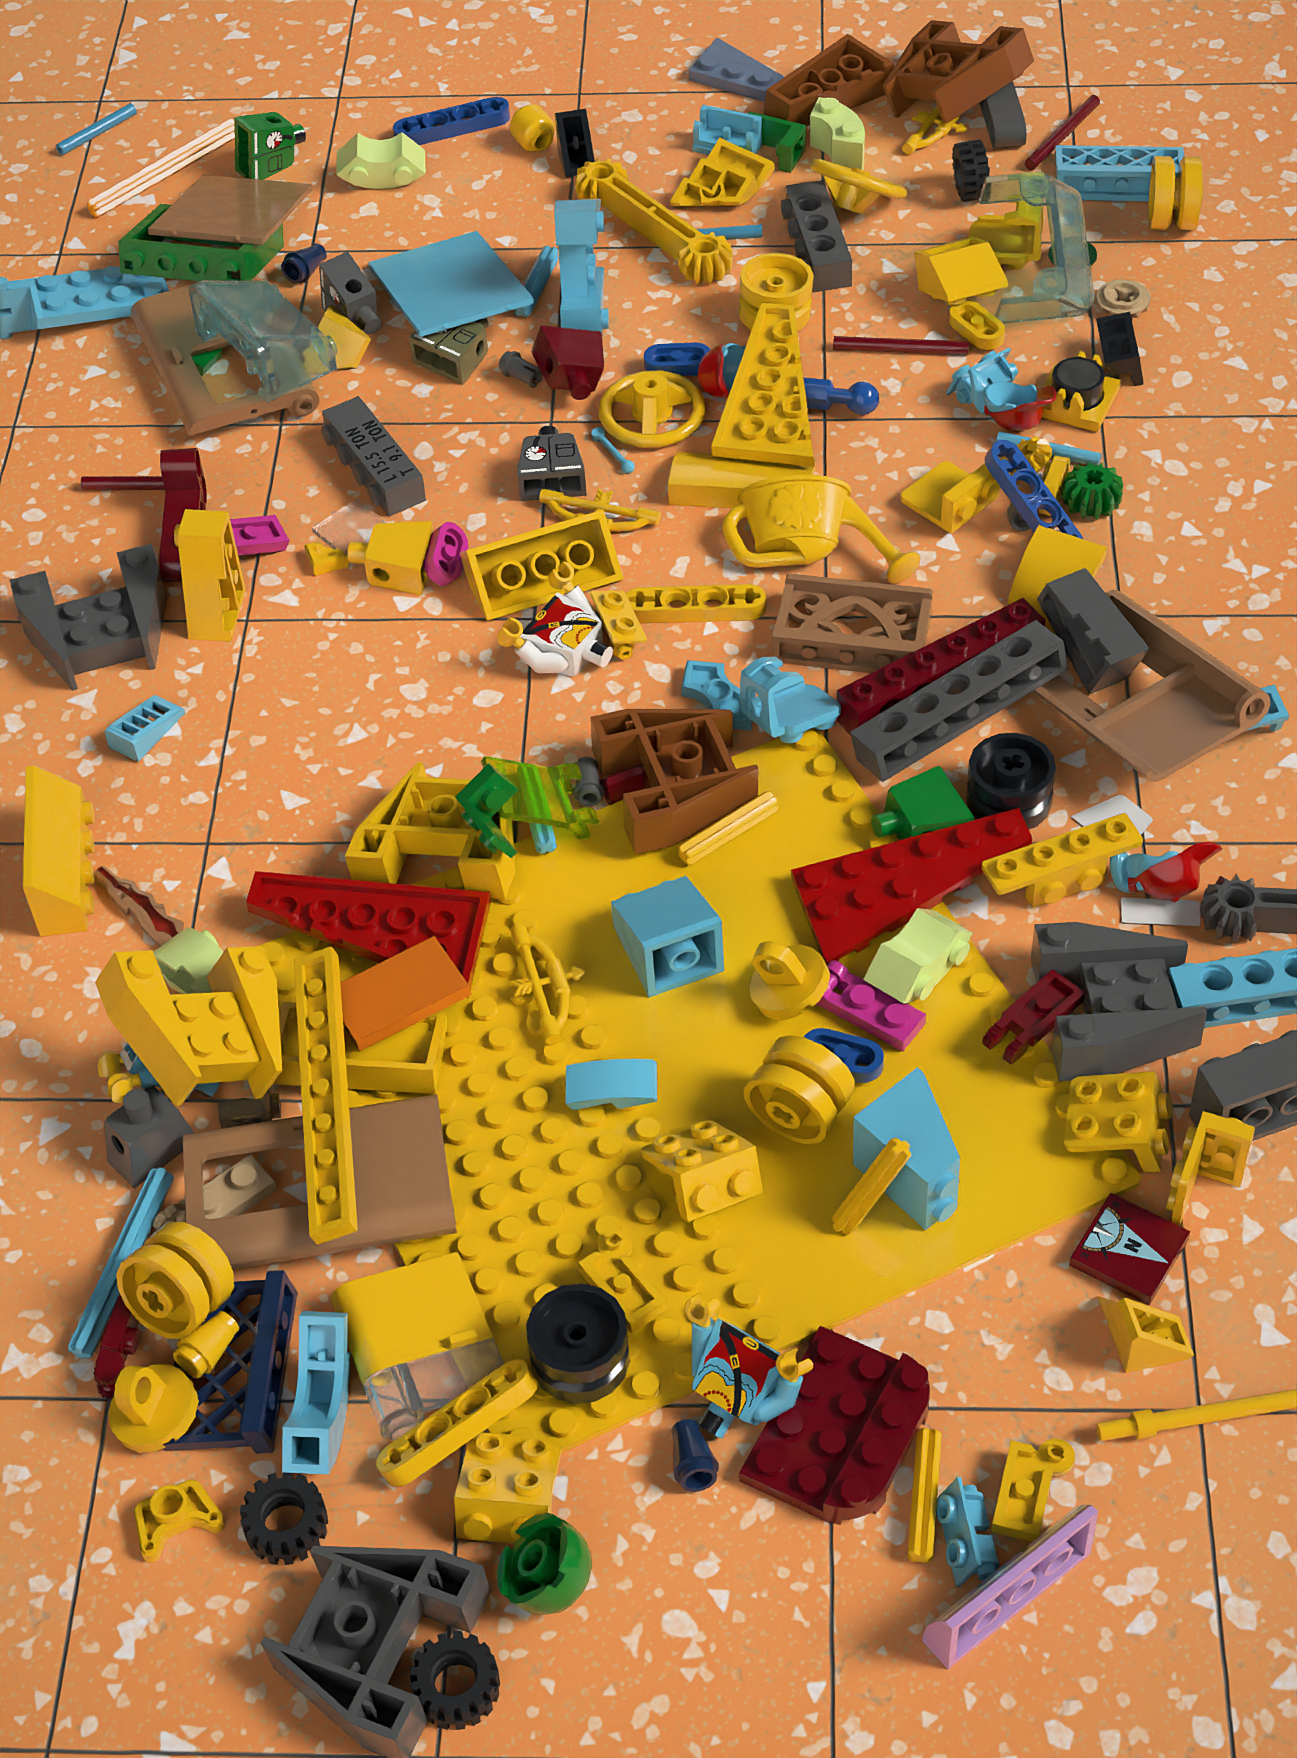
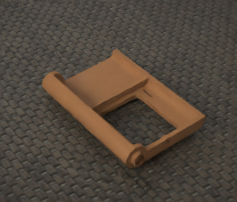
(171, 337)
(1174, 719)
(397, 1181)

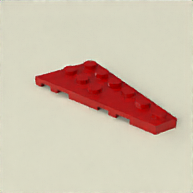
(881, 887)
(375, 916)

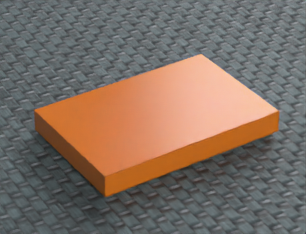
(400, 992)

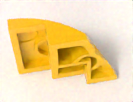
(724, 178)
(1050, 558)

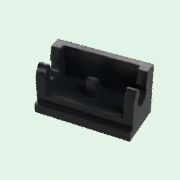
(1120, 346)

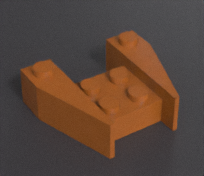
(955, 72)
(685, 764)

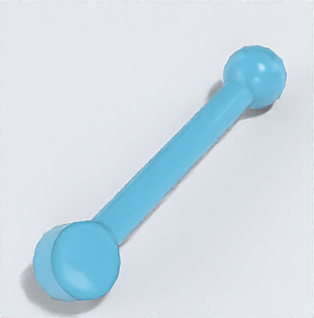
(598, 435)

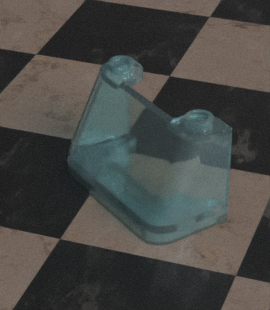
(265, 330)

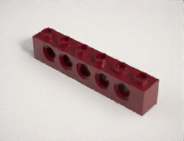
(909, 674)

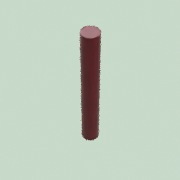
(122, 483)

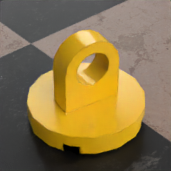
(787, 979)
(152, 1406)

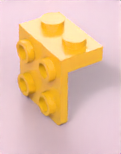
(951, 494)
(1118, 1115)
(1213, 1150)
(707, 1167)
(504, 1485)

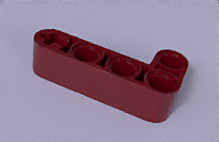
(184, 490)

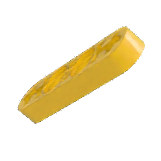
(694, 600)
(416, 1452)

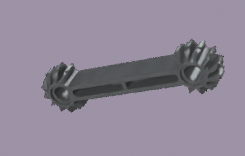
(1242, 909)

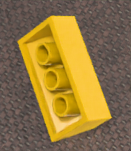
(515, 570)
(57, 853)

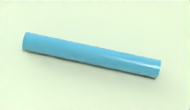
(1075, 454)

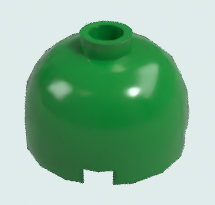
(545, 1566)

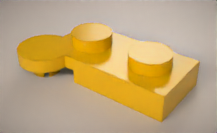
(623, 1279)
(1027, 1486)

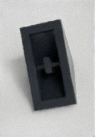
(573, 140)

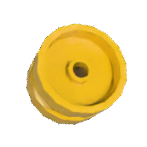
(1178, 193)
(775, 280)
(799, 1089)
(175, 1280)

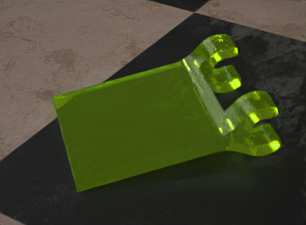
(544, 796)

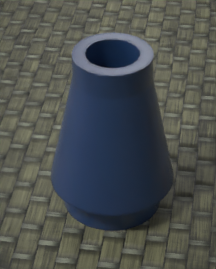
(301, 264)
(692, 1457)

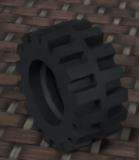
(970, 168)
(279, 1493)
(449, 1653)

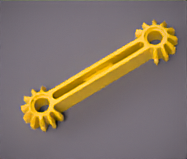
(698, 254)

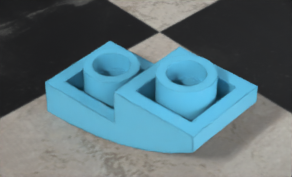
(611, 1081)

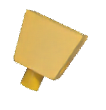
(395, 555)

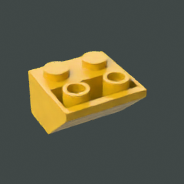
(959, 271)

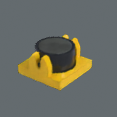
(1081, 391)

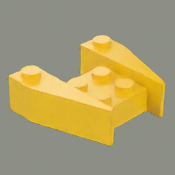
(427, 820)
(198, 1035)

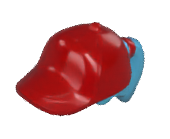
(719, 369)
(1008, 403)
(1162, 876)

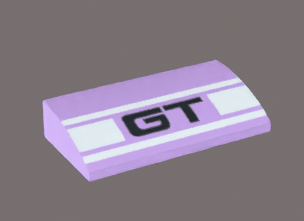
(1012, 1586)

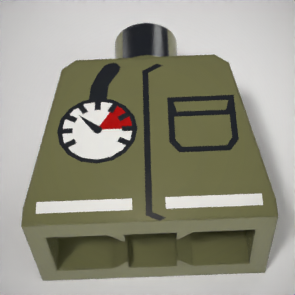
(452, 351)

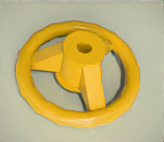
(855, 187)
(653, 401)

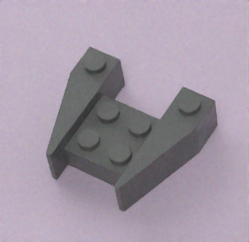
(100, 627)
(1126, 1001)
(361, 1629)

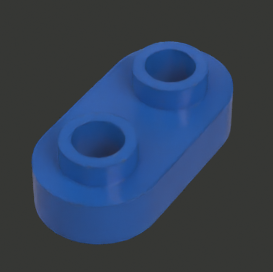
(675, 357)
(852, 1051)

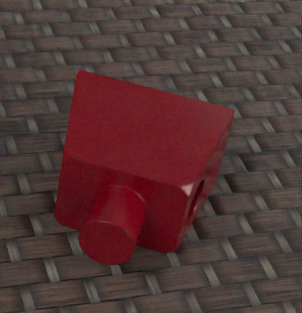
(570, 359)

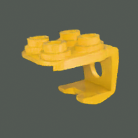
(1014, 236)

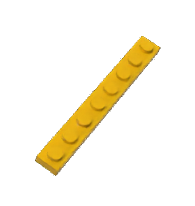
(324, 1097)

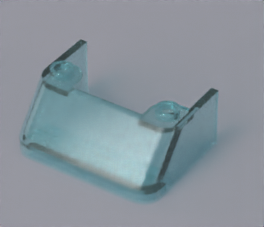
(1067, 286)

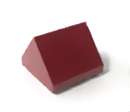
(622, 783)

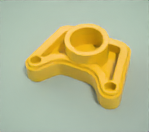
(173, 1511)

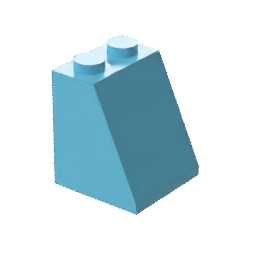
(669, 935)
(930, 1178)

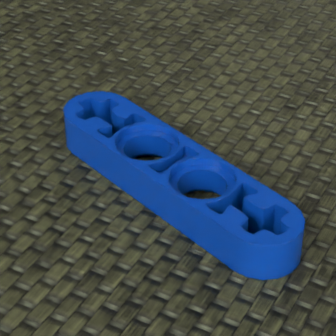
(482, 114)
(1026, 503)

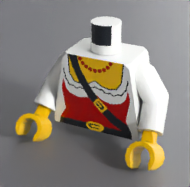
(561, 634)

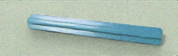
(131, 1238)

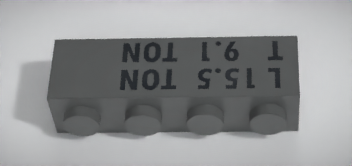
(373, 456)

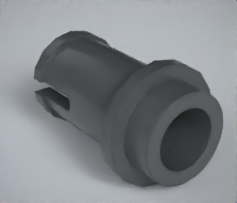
(515, 366)
(588, 789)

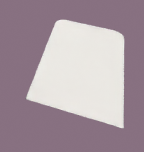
(1113, 807)

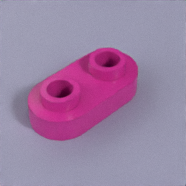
(443, 558)

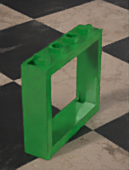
(150, 256)

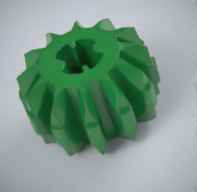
(1092, 490)

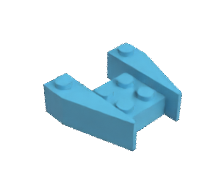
(581, 281)

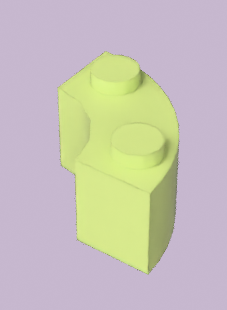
(837, 133)
(380, 162)
(918, 956)
(188, 960)

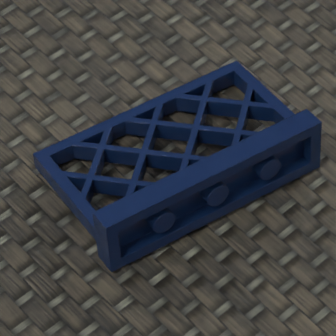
(265, 1374)

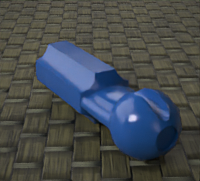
(860, 397)

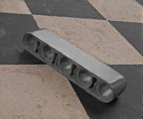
(1004, 118)

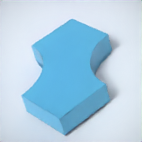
(711, 687)

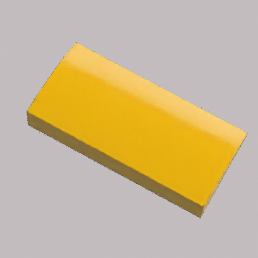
(716, 481)
(398, 1063)

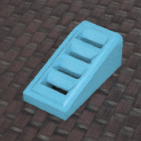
(137, 746)

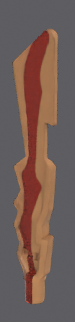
(141, 905)

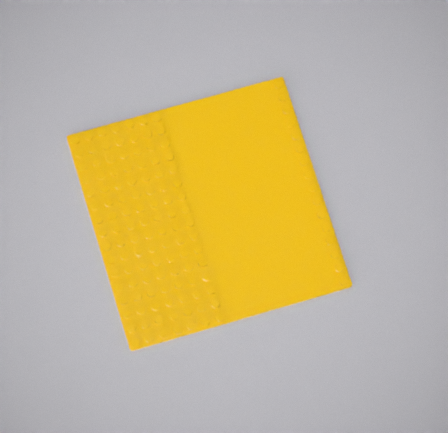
(547, 1180)

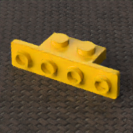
(1064, 862)

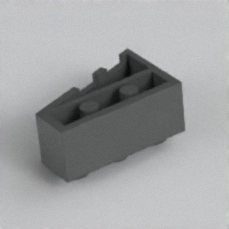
(1093, 630)

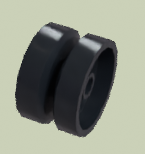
(1011, 774)
(578, 1343)

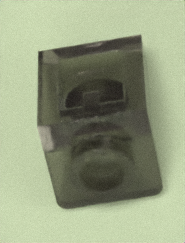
(250, 1111)

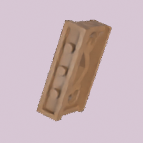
(825, 646)

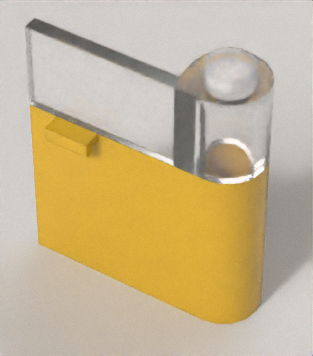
(416, 1339)

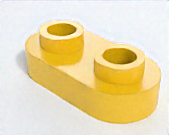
(977, 325)
(1053, 477)

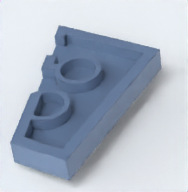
(733, 71)

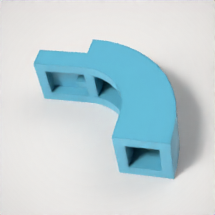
(320, 1405)

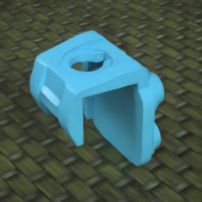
(784, 701)

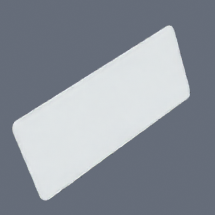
(1160, 911)

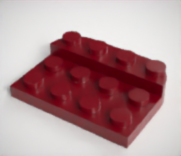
(844, 1432)

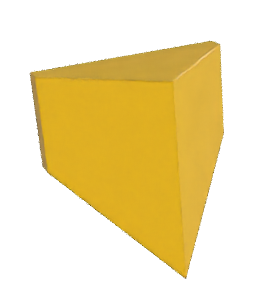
(349, 339)
(1145, 1334)

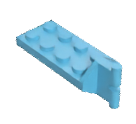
(72, 298)

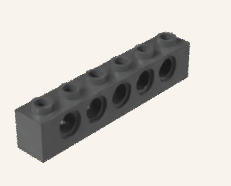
(959, 700)

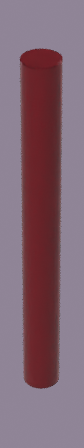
(1062, 132)
(901, 345)

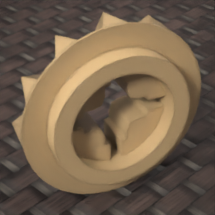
(1125, 291)

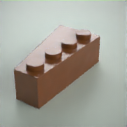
(841, 71)

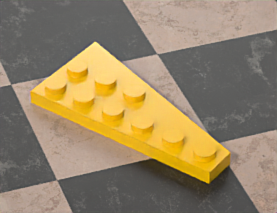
(767, 401)

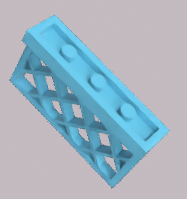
(1106, 179)

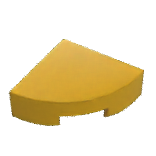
(325, 558)

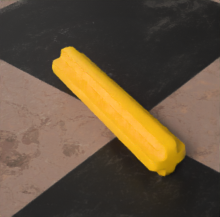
(728, 828)
(871, 1186)
(924, 1495)

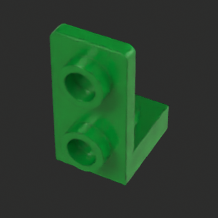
(786, 137)
(481, 800)

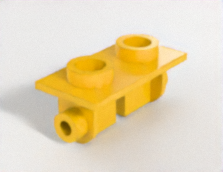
(618, 621)

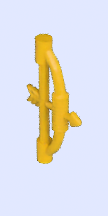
(914, 141)
(602, 500)
(557, 978)

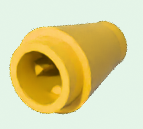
(204, 1347)

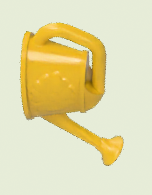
(799, 524)

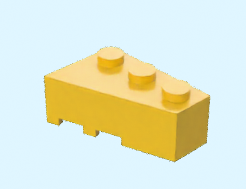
(209, 574)

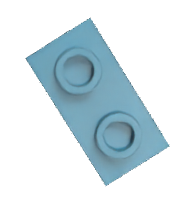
(992, 365)
(961, 1513)

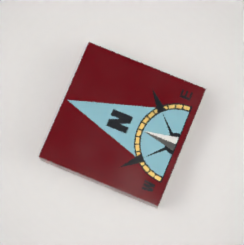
(1129, 1248)

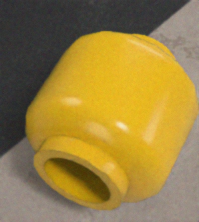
(532, 128)

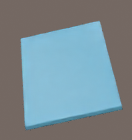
(450, 283)

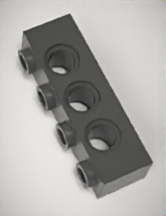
(817, 235)

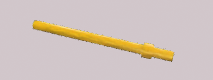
(1146, 1424)

